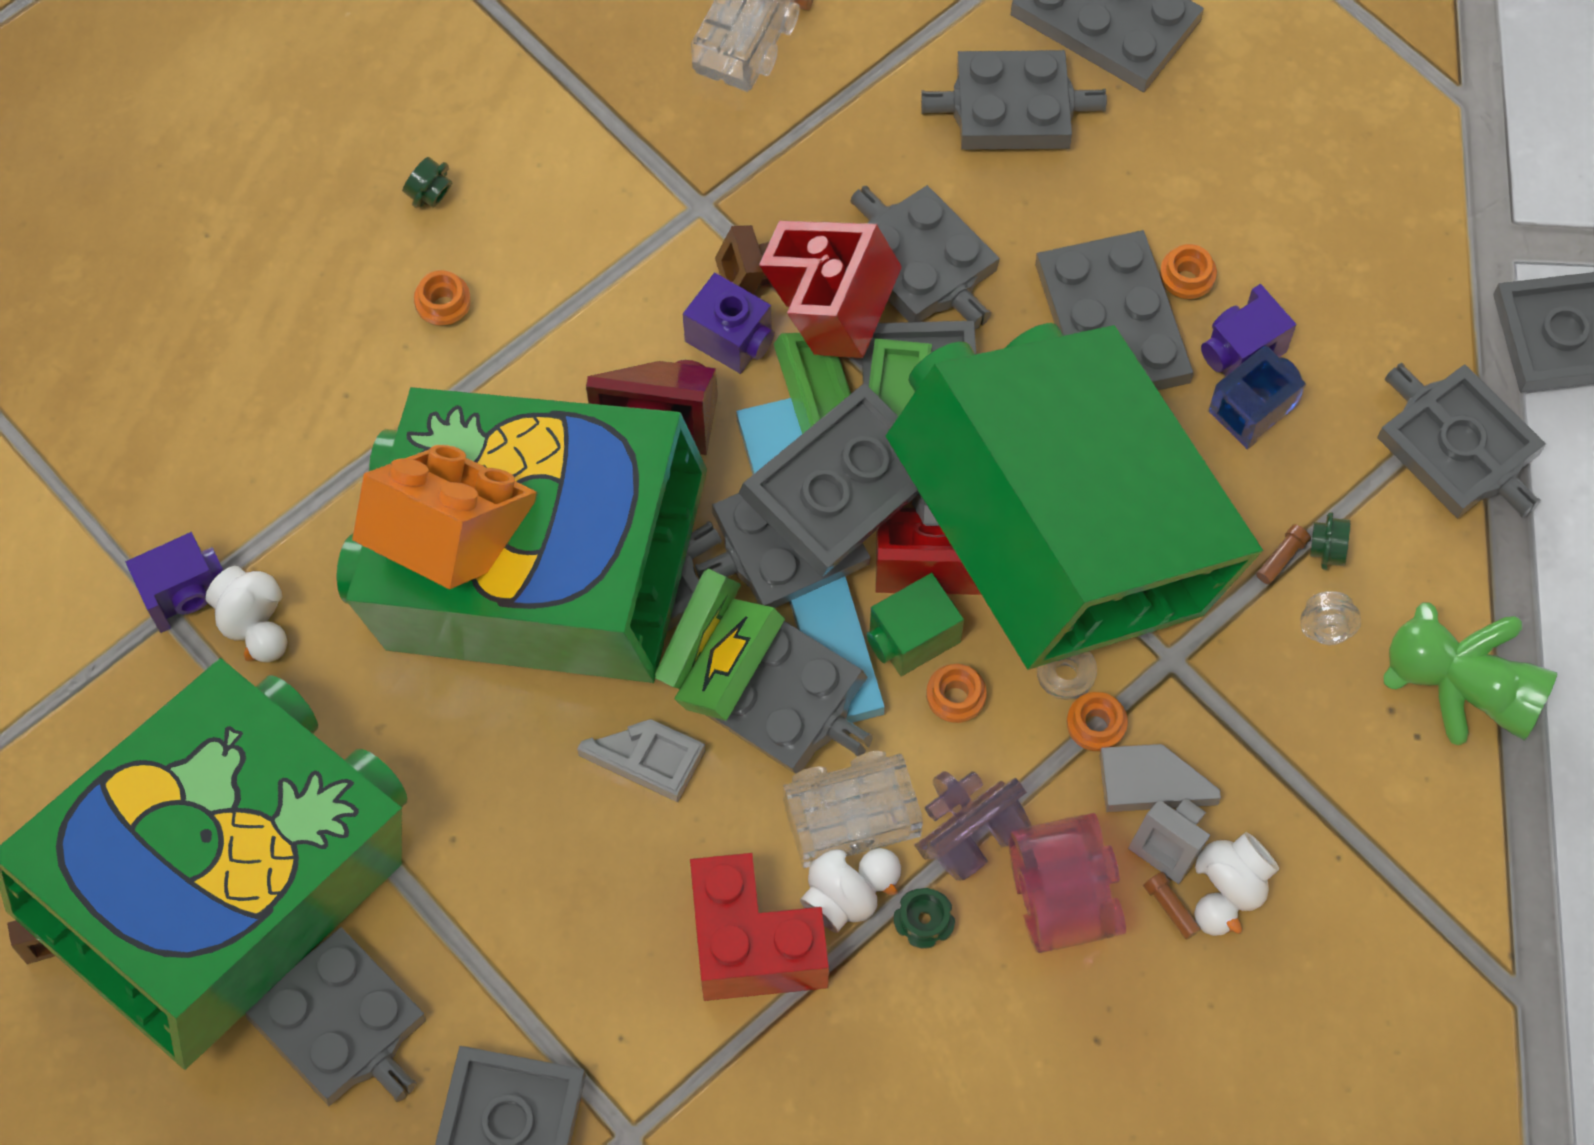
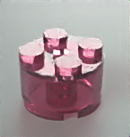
(1066, 883)

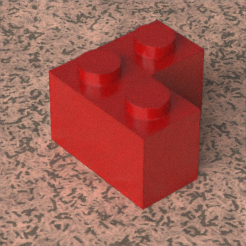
(832, 281)
(750, 950)

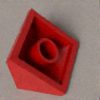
(912, 550)

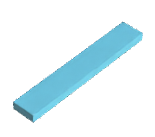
(828, 611)

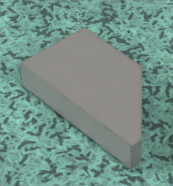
(648, 756)
(1148, 773)

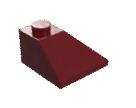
(662, 386)

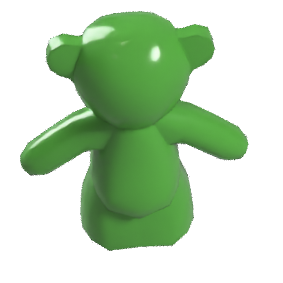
(1502, 688)

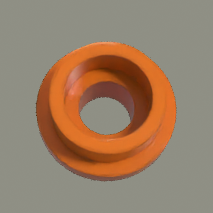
(1191, 259)
(438, 285)
(958, 677)
(1102, 706)

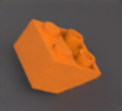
(440, 514)

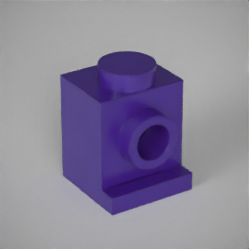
(1244, 331)
(174, 578)

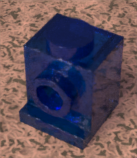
(1239, 395)

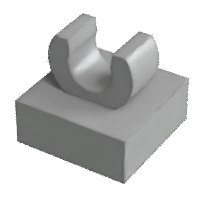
(1171, 838)

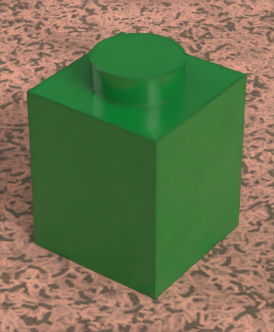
(914, 625)

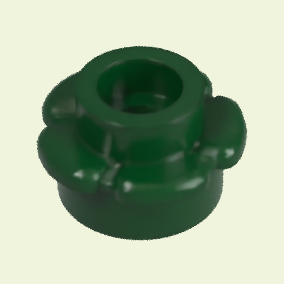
(427, 183)
(1331, 541)
(928, 902)

